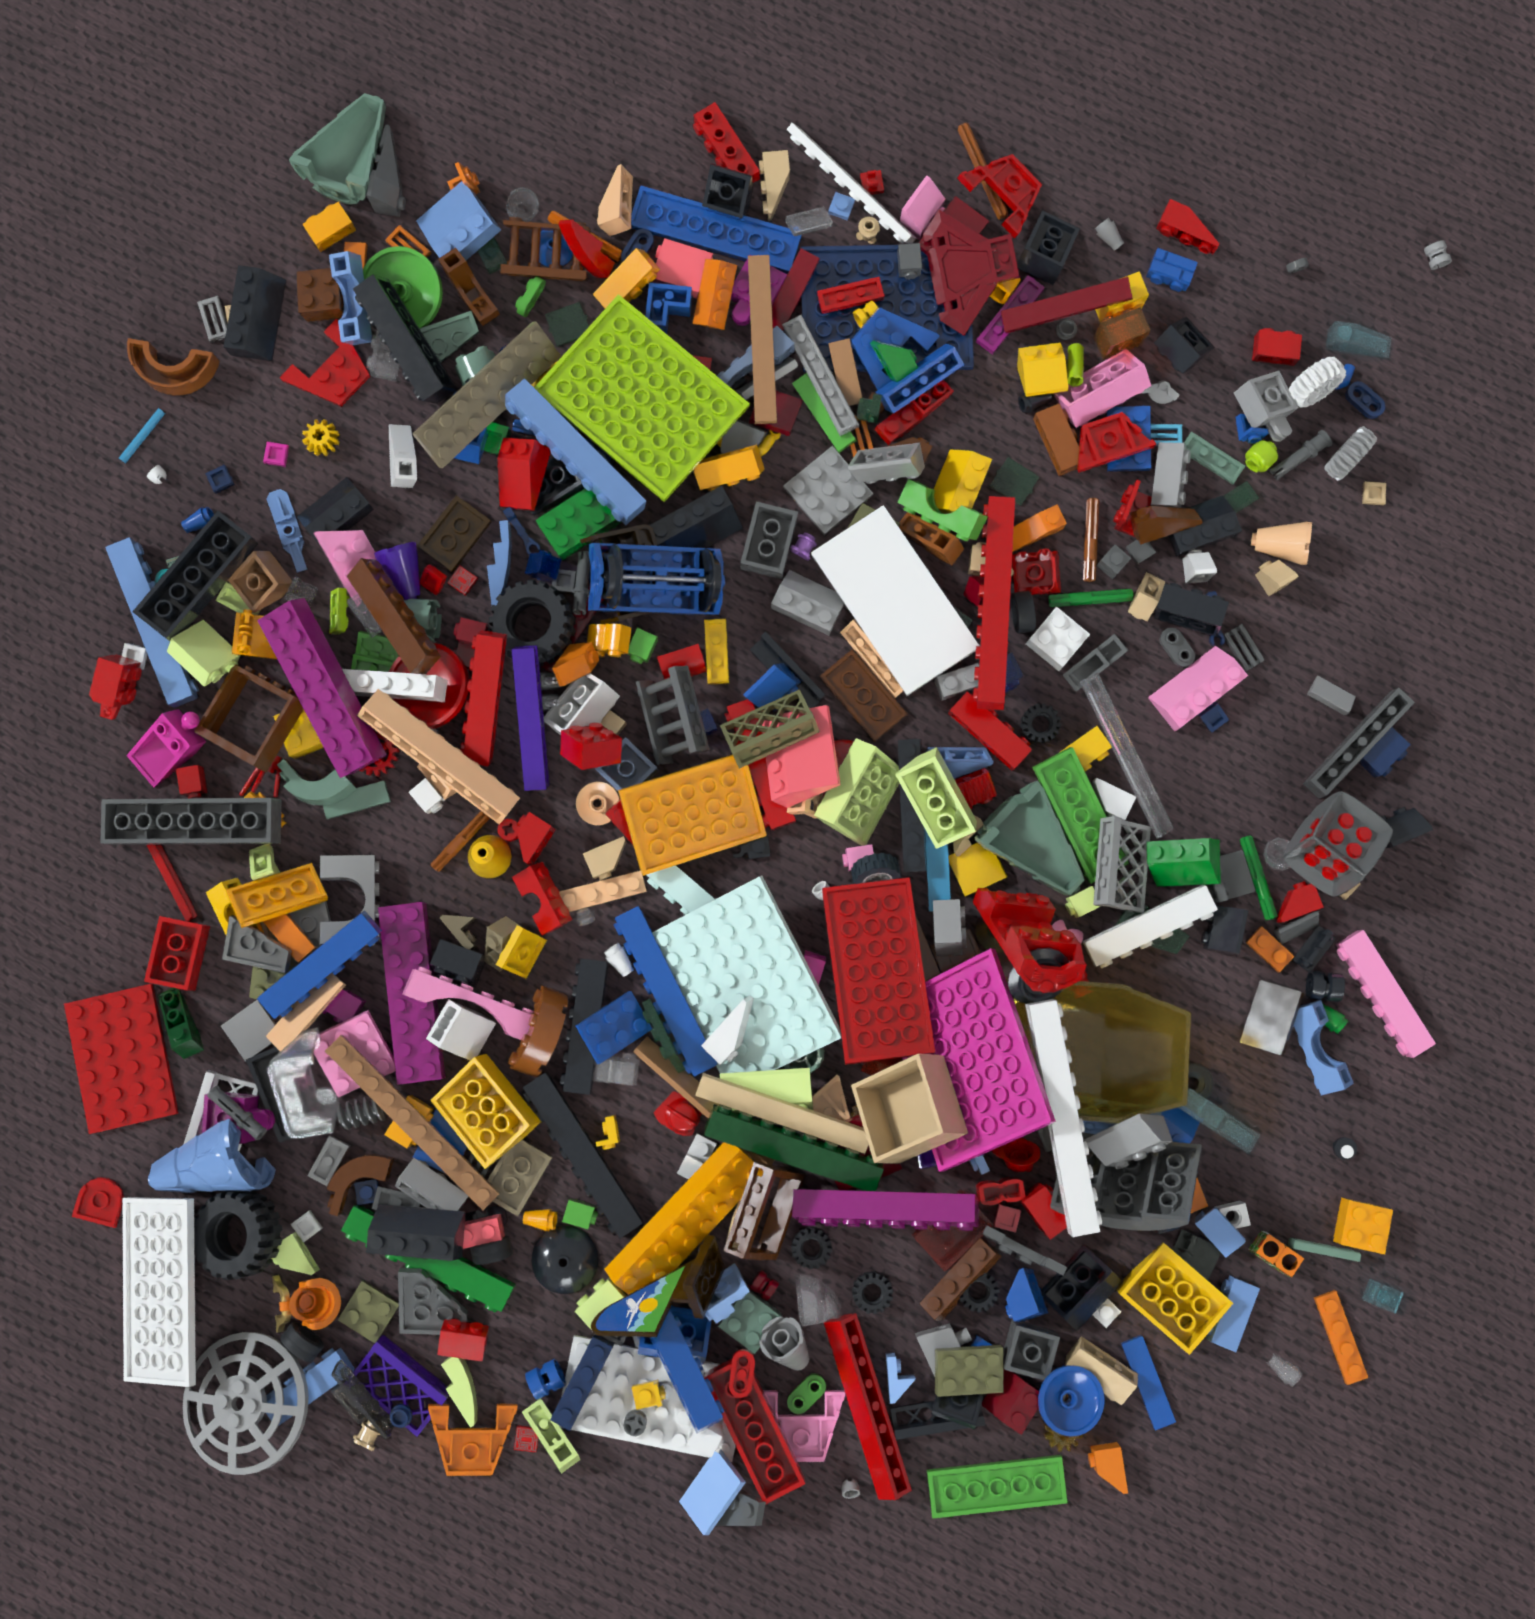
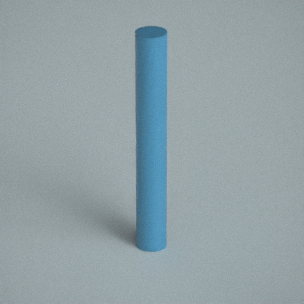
(141, 436)

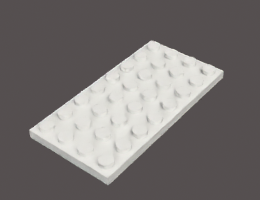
(159, 1291)
(613, 1398)

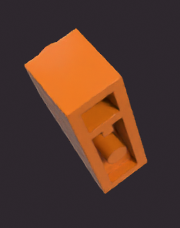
(1038, 527)

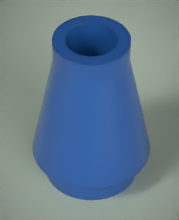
(197, 519)

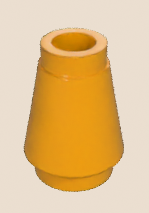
(541, 1219)

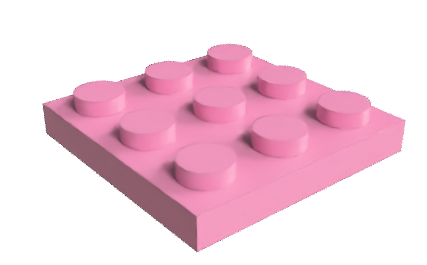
(366, 1038)

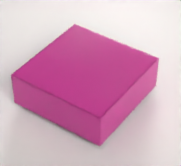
(276, 454)

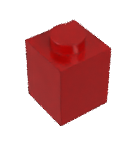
(191, 781)

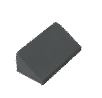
(1297, 927)

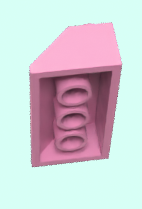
(1104, 388)
(1197, 687)

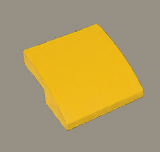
(976, 868)

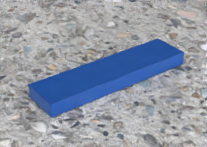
(1148, 1382)

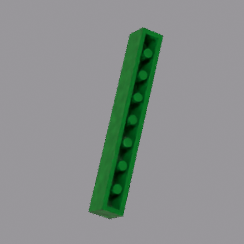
(458, 1275)

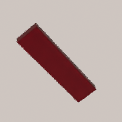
(793, 287)

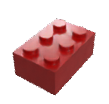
(177, 953)

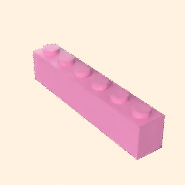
(1385, 994)

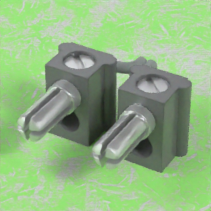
(549, 682)

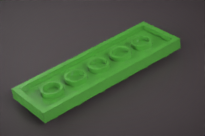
(1074, 806)
(996, 1486)

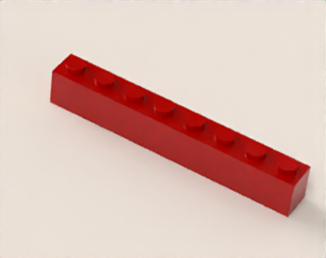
(867, 1407)

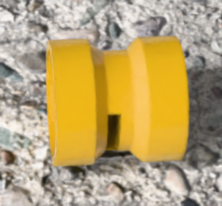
(862, 315)

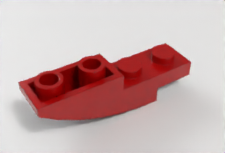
(913, 413)

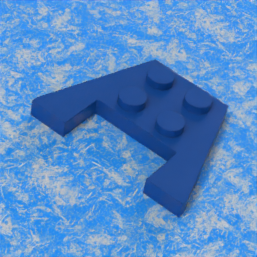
(889, 329)

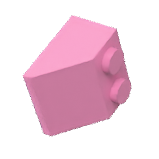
(922, 207)

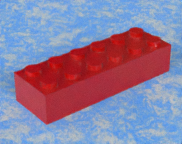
(757, 1435)

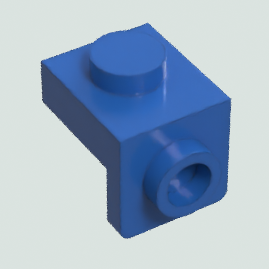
(1249, 433)

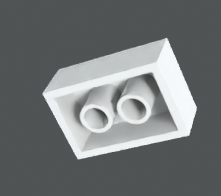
(581, 703)

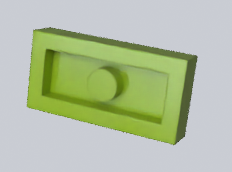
(338, 607)

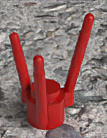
(272, 768)

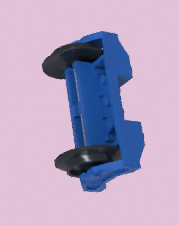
(684, 579)

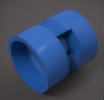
(538, 1382)

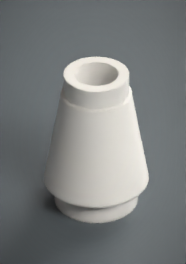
(618, 959)

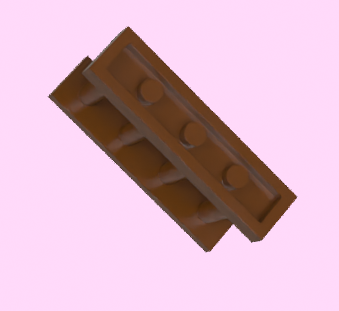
(534, 268)

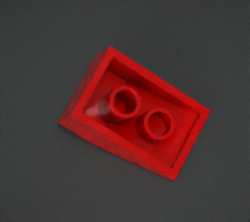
(521, 472)

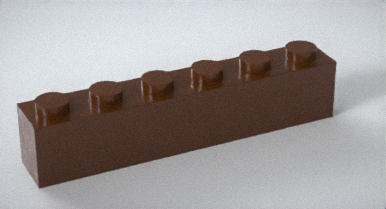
(393, 616)

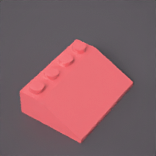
(806, 766)

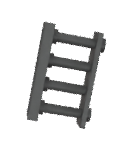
(689, 712)

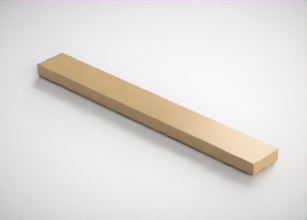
(782, 1112)

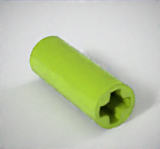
(1075, 364)

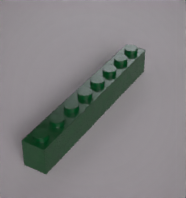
(793, 1148)

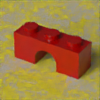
(553, 911)

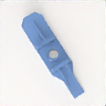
(285, 517)

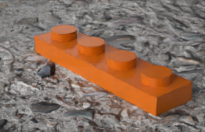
(1341, 1337)

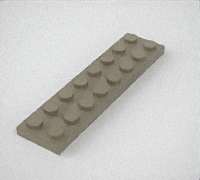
(484, 395)

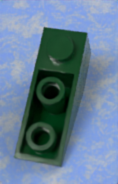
(179, 1024)

